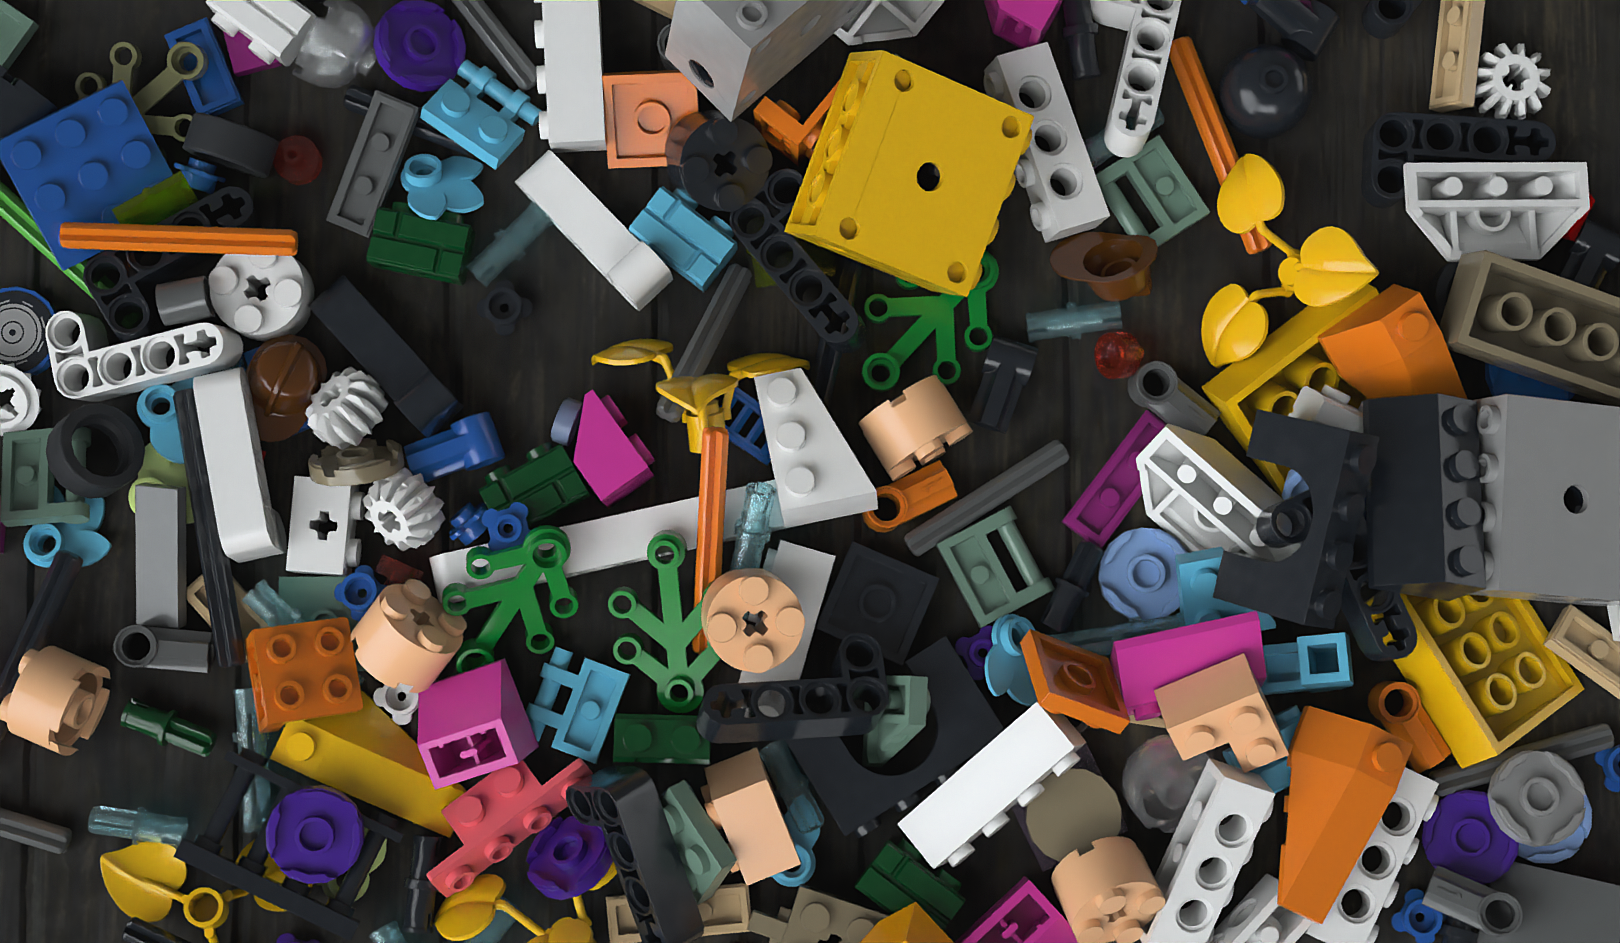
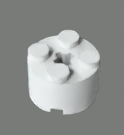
(235, 293)

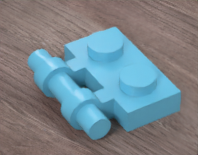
(474, 124)
(589, 709)

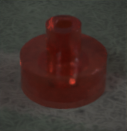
(304, 166)
(1118, 355)
(397, 571)

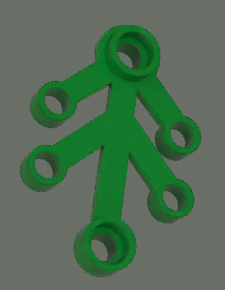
(937, 314)
(514, 593)
(670, 632)

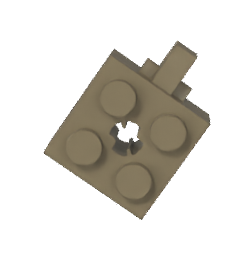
(816, 917)

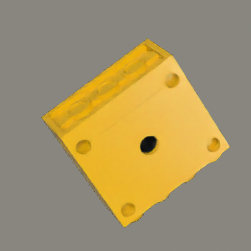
(910, 173)

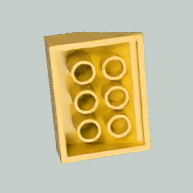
(1277, 373)
(1483, 671)

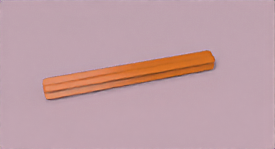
(1209, 122)
(178, 238)
(710, 516)

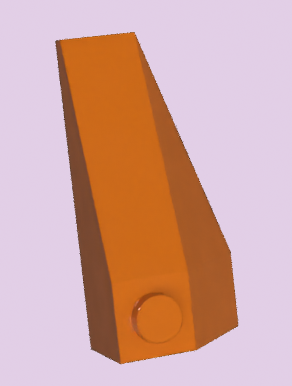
(1392, 348)
(1336, 798)

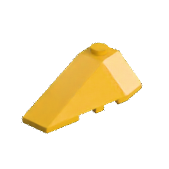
(369, 760)

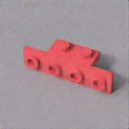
(498, 817)

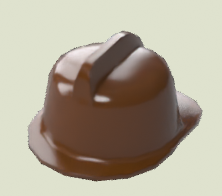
(1109, 262)
(281, 384)

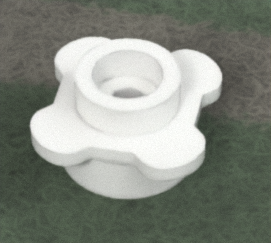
(400, 710)

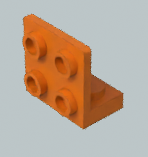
(782, 130)
(302, 672)

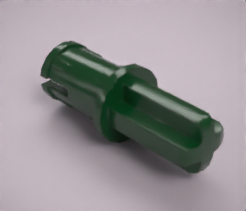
(167, 727)

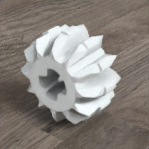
(1521, 69)
(346, 408)
(404, 509)

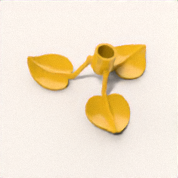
(1320, 274)
(697, 393)
(148, 878)
(473, 909)

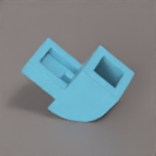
(1309, 664)

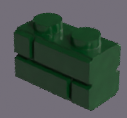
(421, 246)
(544, 484)
(659, 739)
(899, 879)

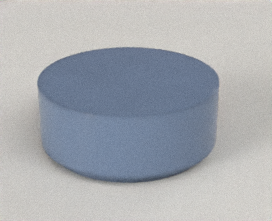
(566, 421)

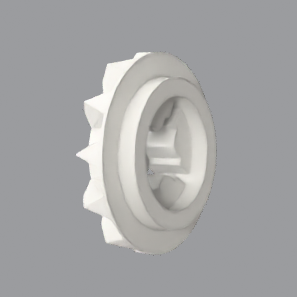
(25, 400)

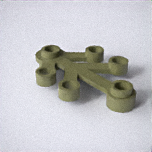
(157, 88)

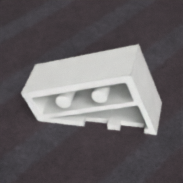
(808, 454)

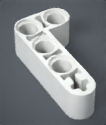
(1137, 66)
(595, 231)
(146, 354)
(236, 467)

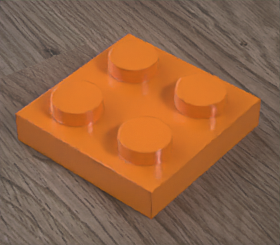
(642, 113)
(1074, 682)

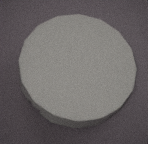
(1537, 798)

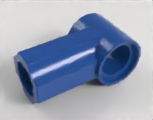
(466, 446)

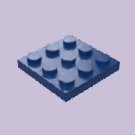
(83, 164)

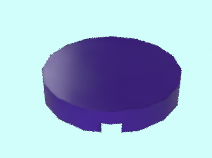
(419, 45)
(315, 834)
(1467, 838)
(568, 858)

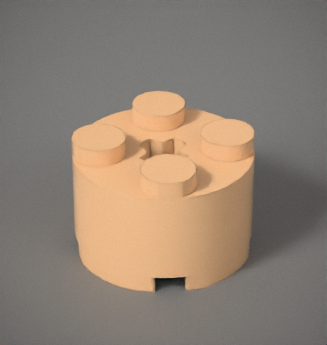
(914, 427)
(407, 636)
(748, 646)
(55, 699)
(1107, 891)

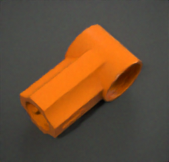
(914, 496)
(1410, 725)

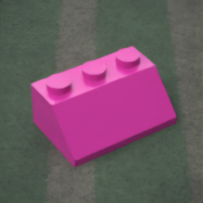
(1169, 655)

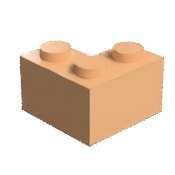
(1221, 708)
(746, 807)

